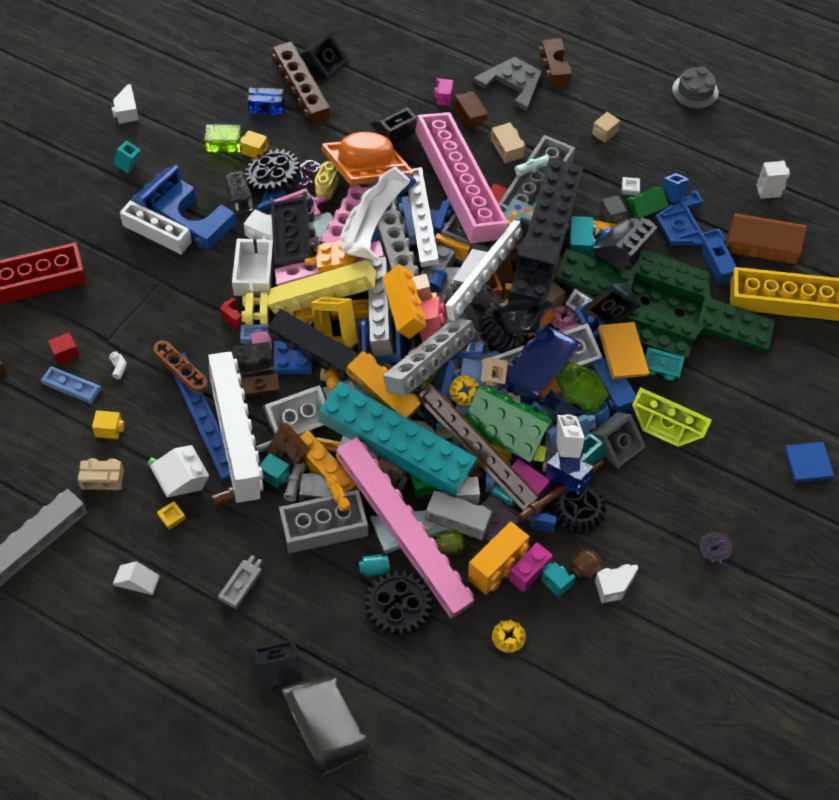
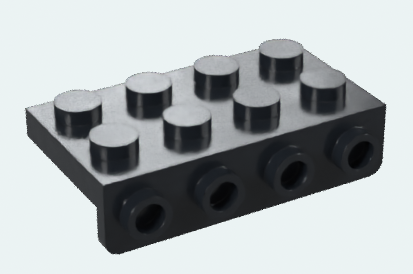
(293, 230)

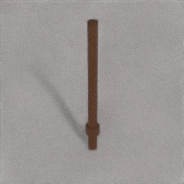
(536, 506)

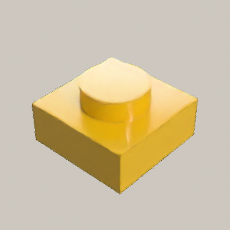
(171, 515)

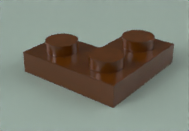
(289, 443)

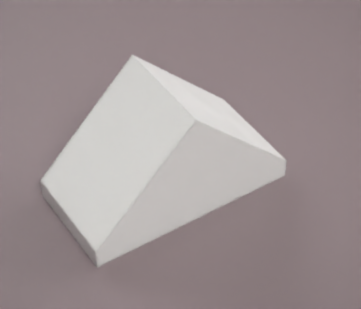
(136, 578)

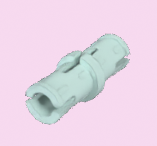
(532, 165)

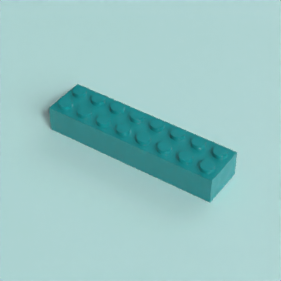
(397, 439)

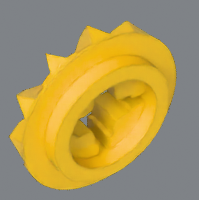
(461, 398)
(510, 644)

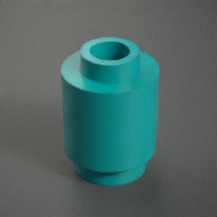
(374, 565)

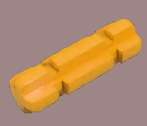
(338, 493)

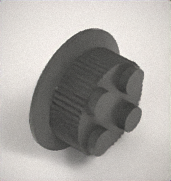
(696, 88)

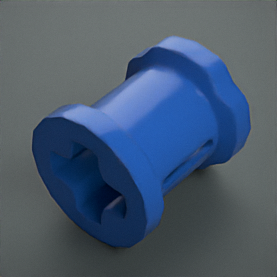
(437, 280)

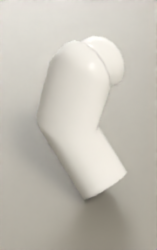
(119, 363)

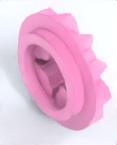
(569, 320)

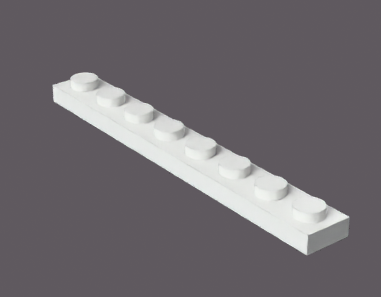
(422, 221)
(483, 271)

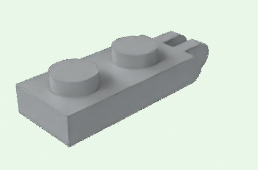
(241, 582)

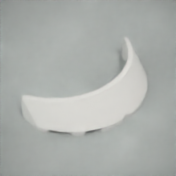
(364, 217)

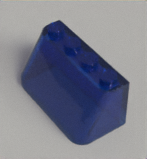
(539, 363)

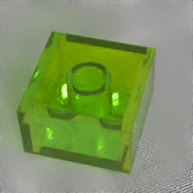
(581, 386)

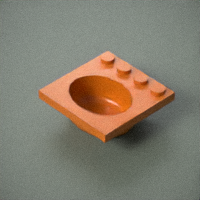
(364, 157)

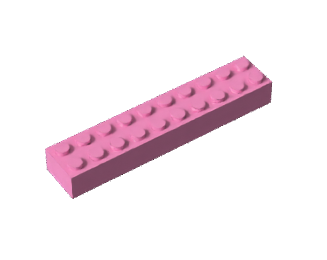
(461, 178)

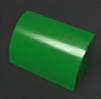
(647, 202)

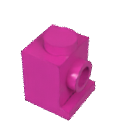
(443, 91)

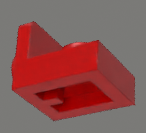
(230, 314)

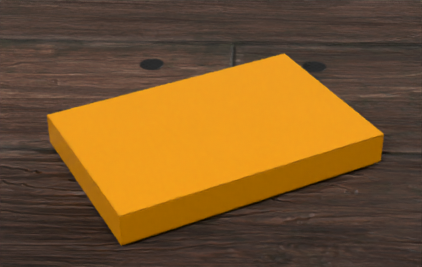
(623, 350)

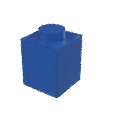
(675, 187)

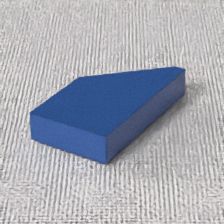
(267, 199)

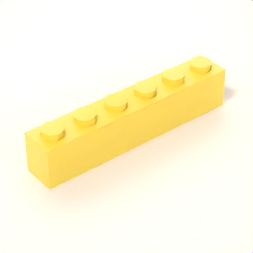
(332, 284)

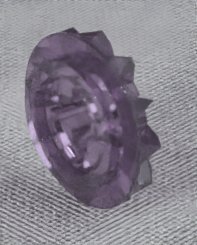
(714, 539)

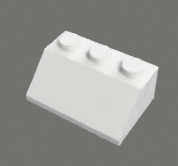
(297, 410)

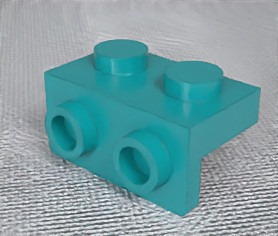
(664, 364)

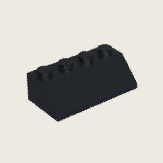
(624, 241)

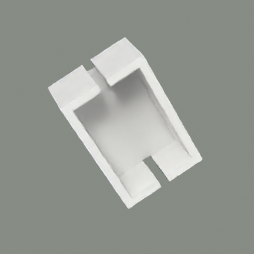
(253, 270)

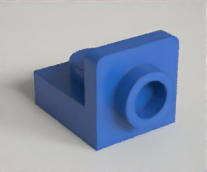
(542, 522)

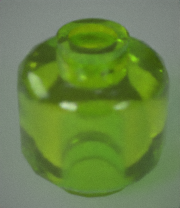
(450, 542)

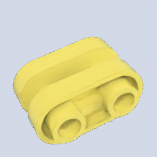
(326, 180)
(249, 302)

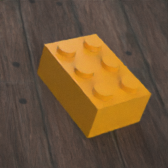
(498, 558)

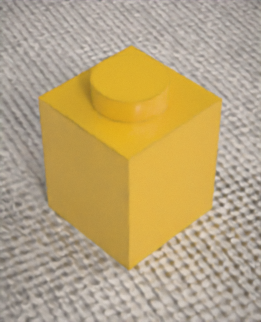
(253, 144)
(107, 424)

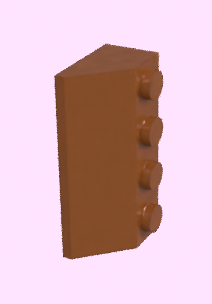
(765, 238)

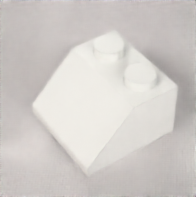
(180, 471)

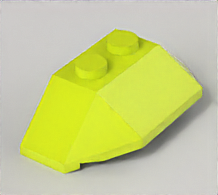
(668, 419)

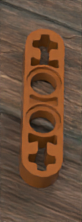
(178, 368)

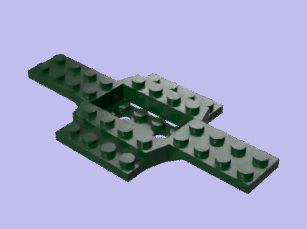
(657, 322)

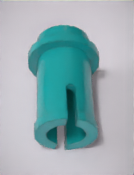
(500, 493)

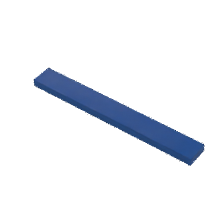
(205, 423)

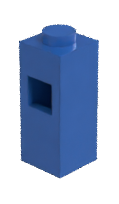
(718, 260)

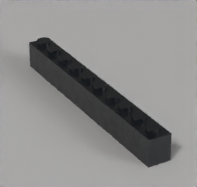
(326, 351)

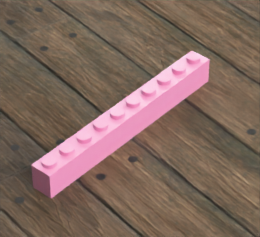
(404, 528)

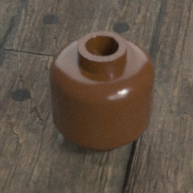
(586, 564)

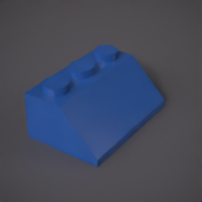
(157, 187)

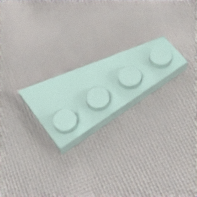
(388, 542)

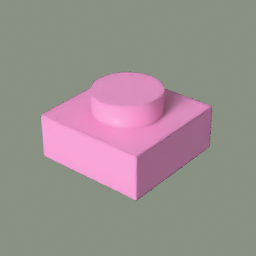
(261, 337)

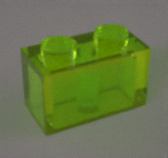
(223, 138)

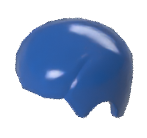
(601, 414)

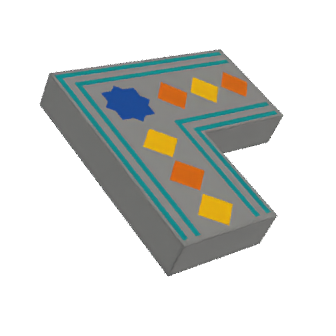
(518, 211)

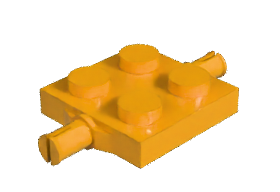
(330, 257)

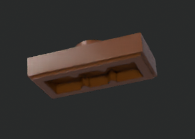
(260, 385)

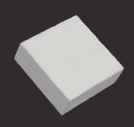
(630, 186)

